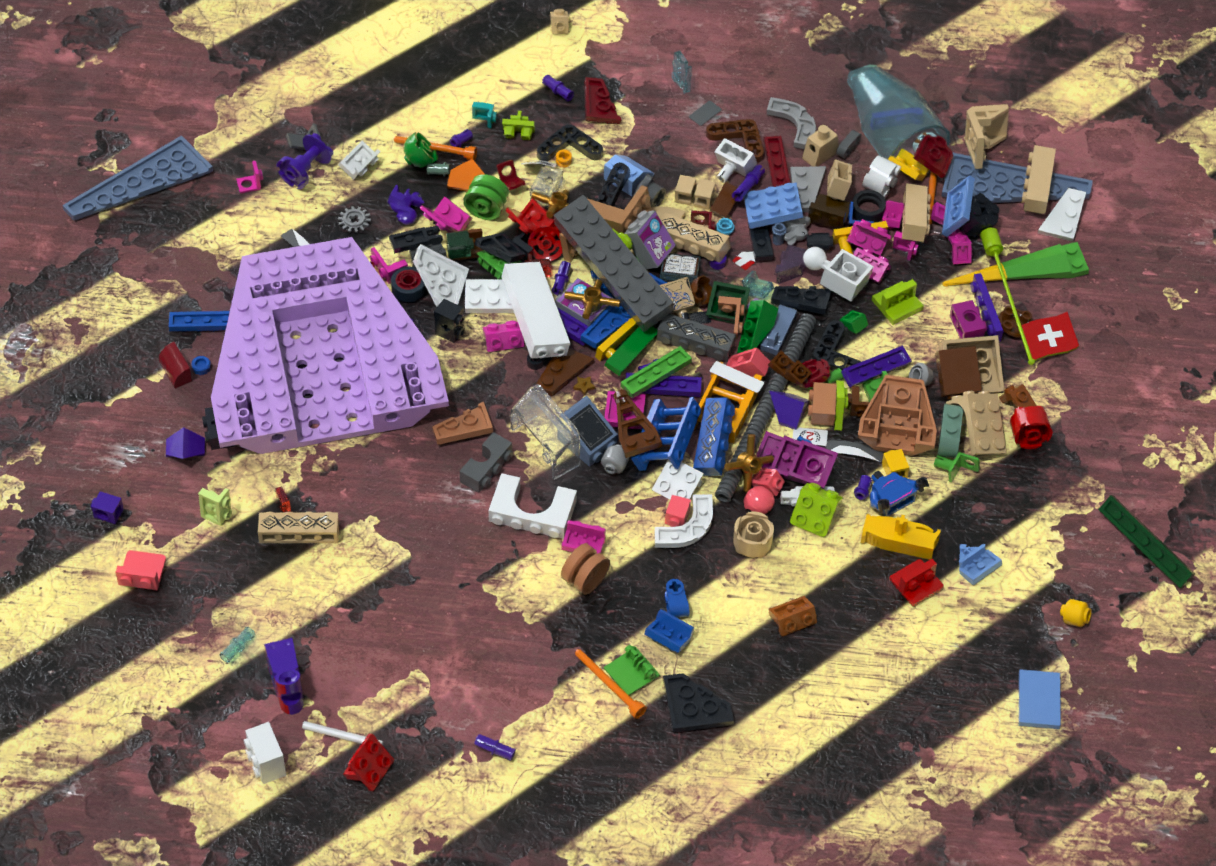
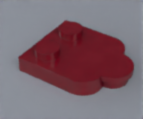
(934, 154)

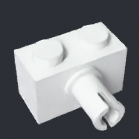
(734, 159)

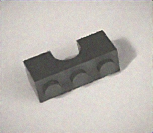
(479, 474)

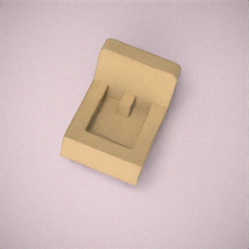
(559, 22)

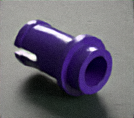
(461, 138)
(861, 492)

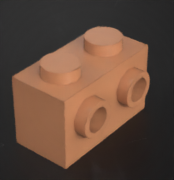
(823, 404)

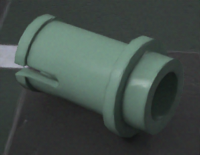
(441, 169)

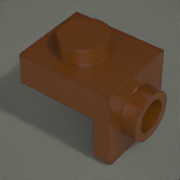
(856, 408)

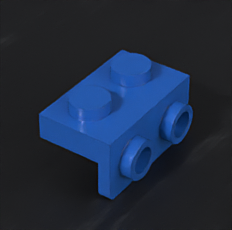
(670, 631)

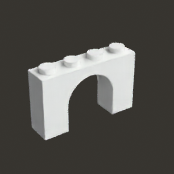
(550, 522)

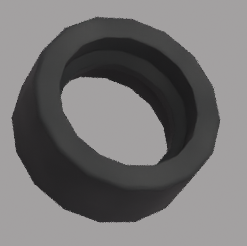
(869, 196)

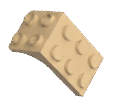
(983, 422)

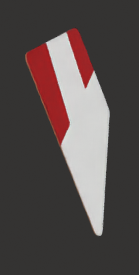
(744, 260)

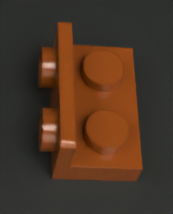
(793, 615)

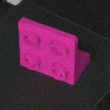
(448, 216)

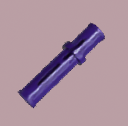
(751, 180)

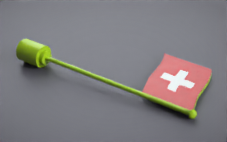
(1042, 336)

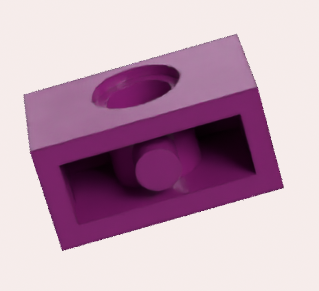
(967, 320)

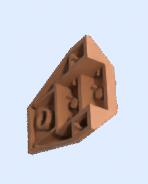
(899, 417)

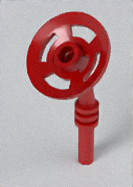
(546, 242)

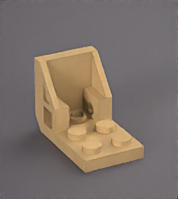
(985, 129)

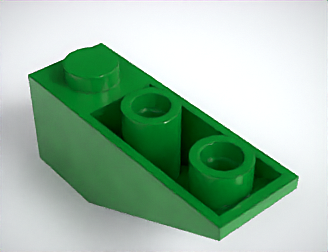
(758, 323)

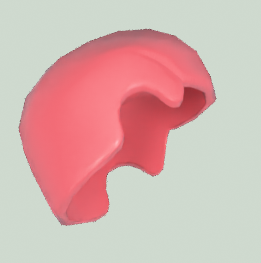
(759, 500)

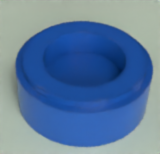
(201, 365)

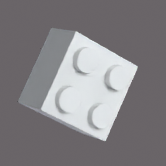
(264, 753)

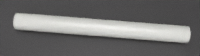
(334, 732)

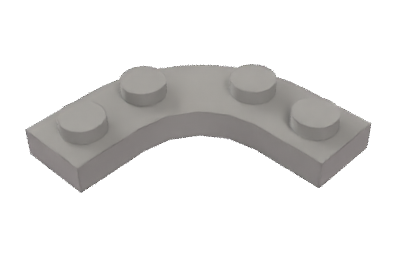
(797, 114)

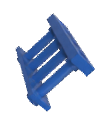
(679, 443)

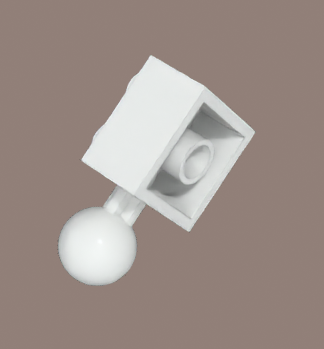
(842, 275)

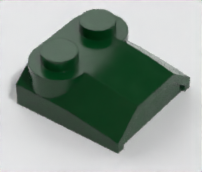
(726, 290)

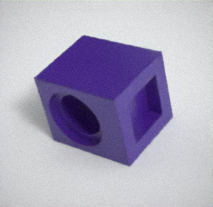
(107, 507)

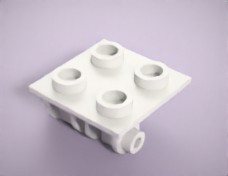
(677, 481)

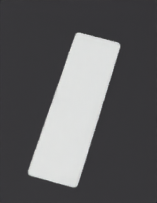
(737, 377)

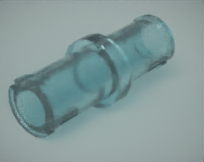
(237, 644)

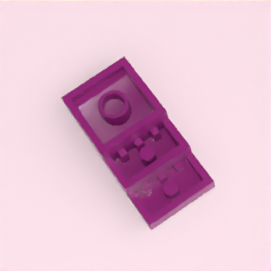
(797, 459)

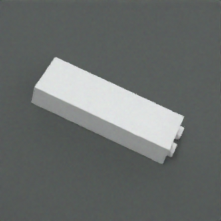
(535, 310)

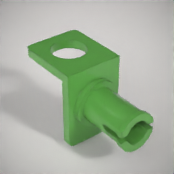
(954, 465)

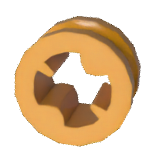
(563, 162)

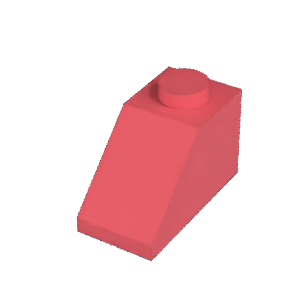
(750, 362)

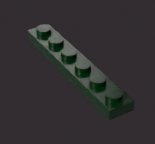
(1146, 541)

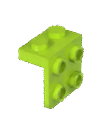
(815, 509)

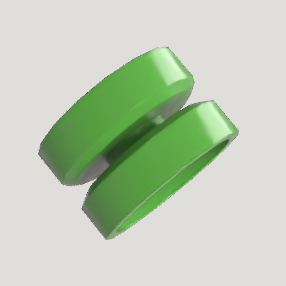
(486, 197)

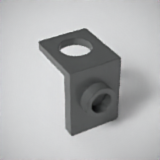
(296, 140)

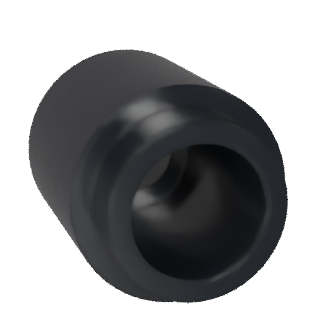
(820, 240)

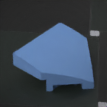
(977, 563)

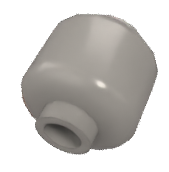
(614, 459)

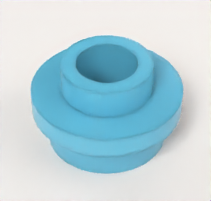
(725, 226)

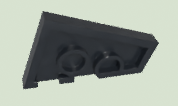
(809, 299)

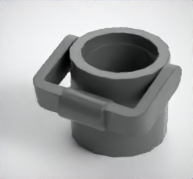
(655, 191)

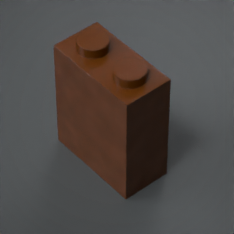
(958, 371)

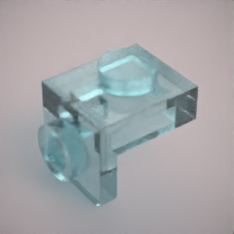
(758, 287)

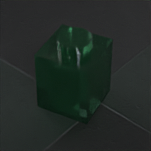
(459, 244)

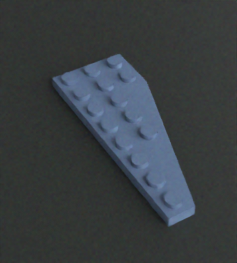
(1005, 181)

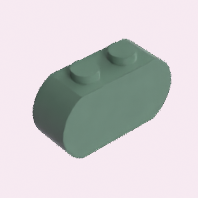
(950, 431)

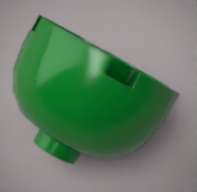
(418, 151)

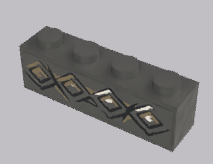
(696, 337)

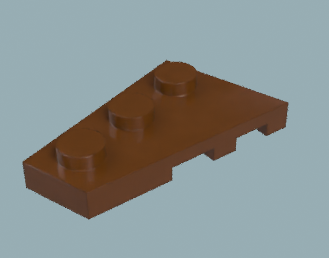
(562, 370)

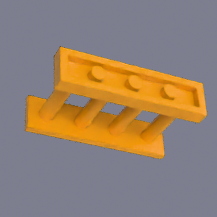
(741, 413)

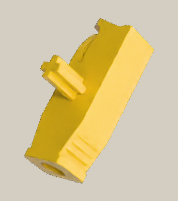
(900, 535)

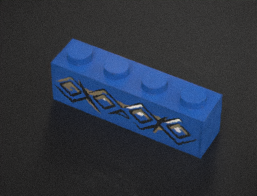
(714, 436)

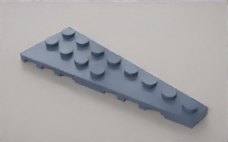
(157, 171)

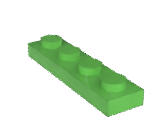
(656, 372)

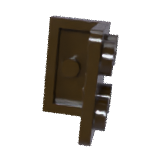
(829, 211)

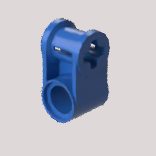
(676, 599)

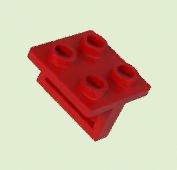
(917, 581)
(369, 763)

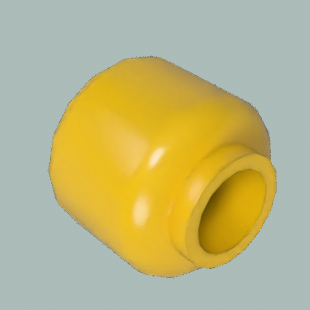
(1075, 613)

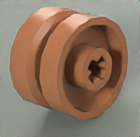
(585, 568)

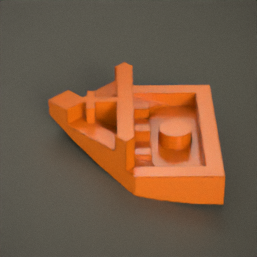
(462, 175)

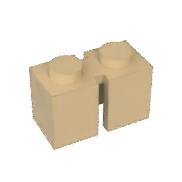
(839, 180)
(686, 187)

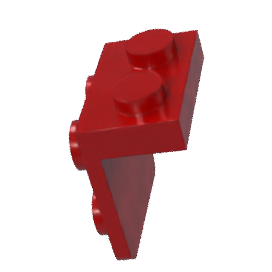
(531, 217)

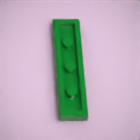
(630, 350)

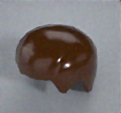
(701, 290)

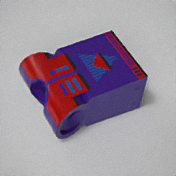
(285, 675)

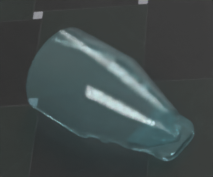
(891, 109)

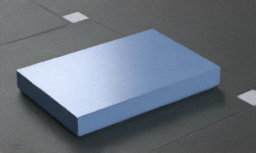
(958, 206)
(1039, 699)

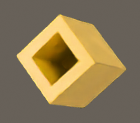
(895, 462)

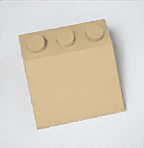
(988, 359)

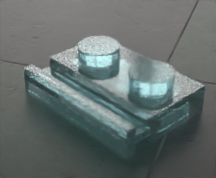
(681, 71)

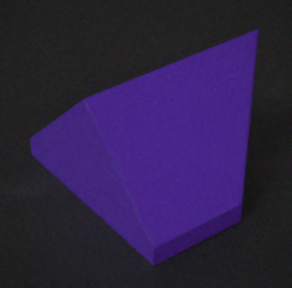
(789, 408)
(185, 444)

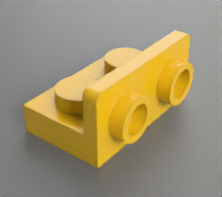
(909, 165)

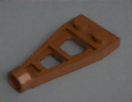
(639, 442)

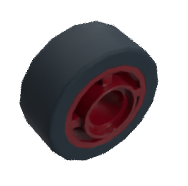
(407, 284)

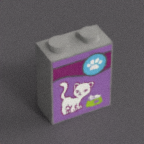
(650, 239)
(576, 308)

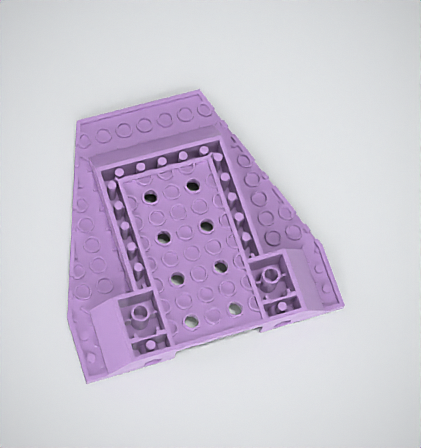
(307, 293)

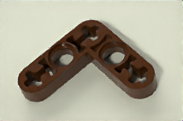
(743, 133)

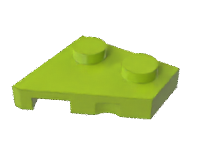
(841, 403)

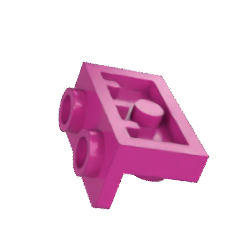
(868, 237)
(880, 263)

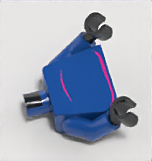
(894, 492)

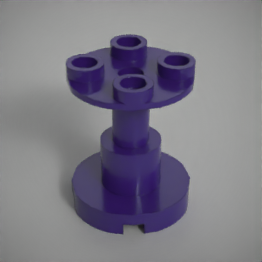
(295, 170)

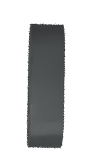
(849, 144)

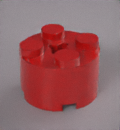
(1030, 426)

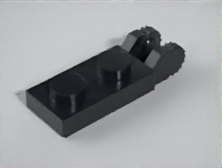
(413, 238)
(761, 243)

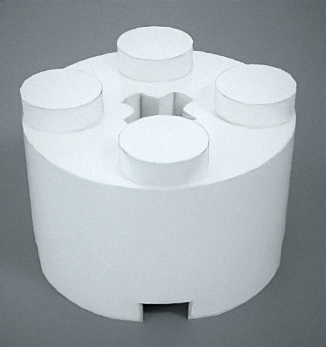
(881, 176)

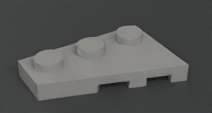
(808, 183)

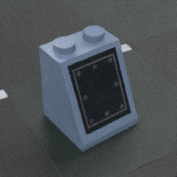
(593, 429)

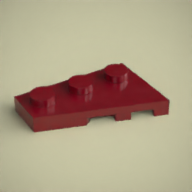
(598, 103)

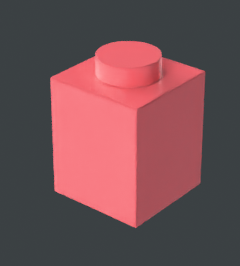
(677, 511)

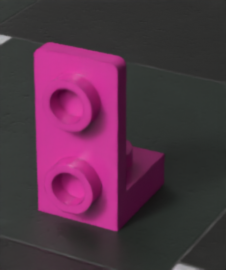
(960, 247)
(384, 270)

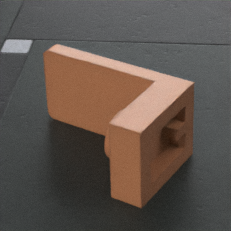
(731, 304)

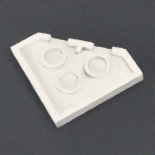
(440, 275)

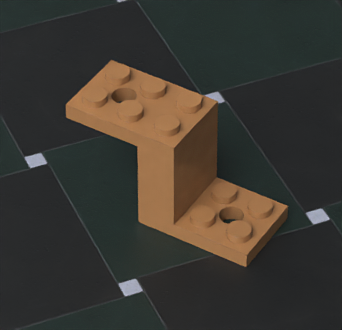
(615, 217)

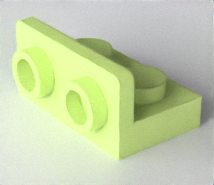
(215, 507)

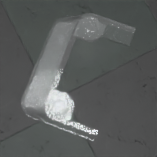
(550, 428)

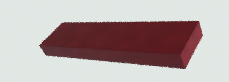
(776, 160)

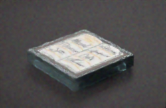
(680, 266)

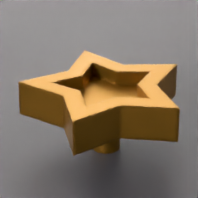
(584, 385)

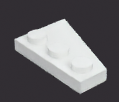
(1065, 216)

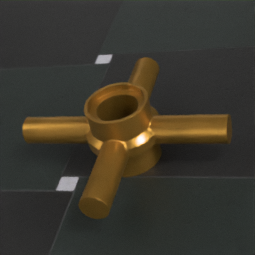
(556, 201)
(592, 299)
(749, 462)

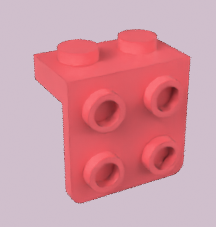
(141, 570)

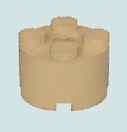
(753, 535)

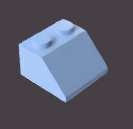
(637, 172)

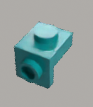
(484, 111)

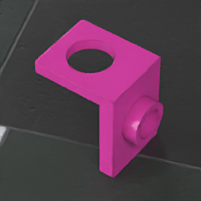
(254, 179)

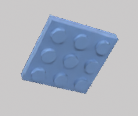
(773, 205)

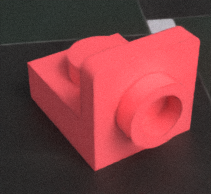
(769, 479)

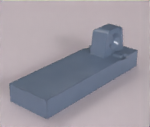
(775, 338)

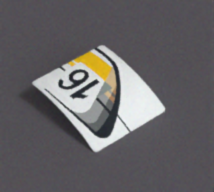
(539, 162)

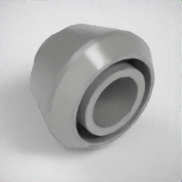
(922, 372)

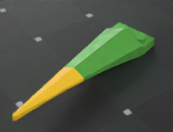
(1052, 262)

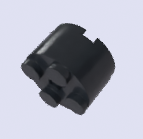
(982, 215)

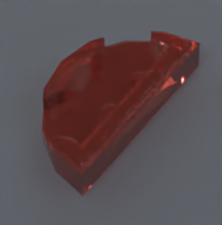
(285, 504)

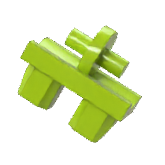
(520, 124)

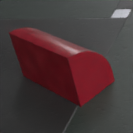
(175, 365)

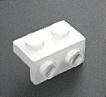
(358, 159)

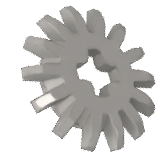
(352, 213)

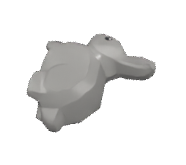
(796, 229)

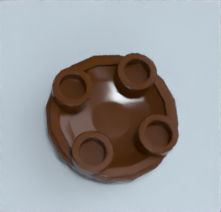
(1009, 323)

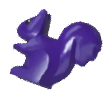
(402, 203)

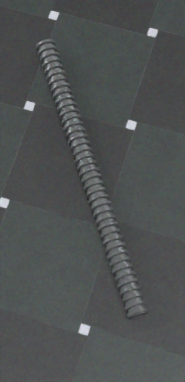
(765, 407)

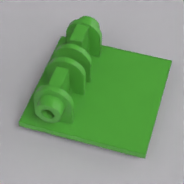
(493, 263)
(631, 670)

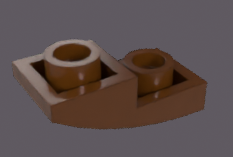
(724, 201)
(792, 371)

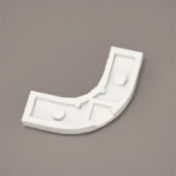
(691, 531)

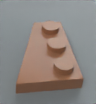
(470, 424)

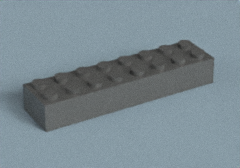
(613, 263)

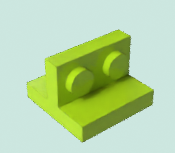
(898, 301)

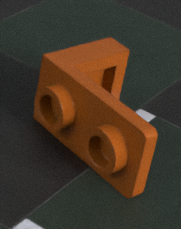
(1019, 396)

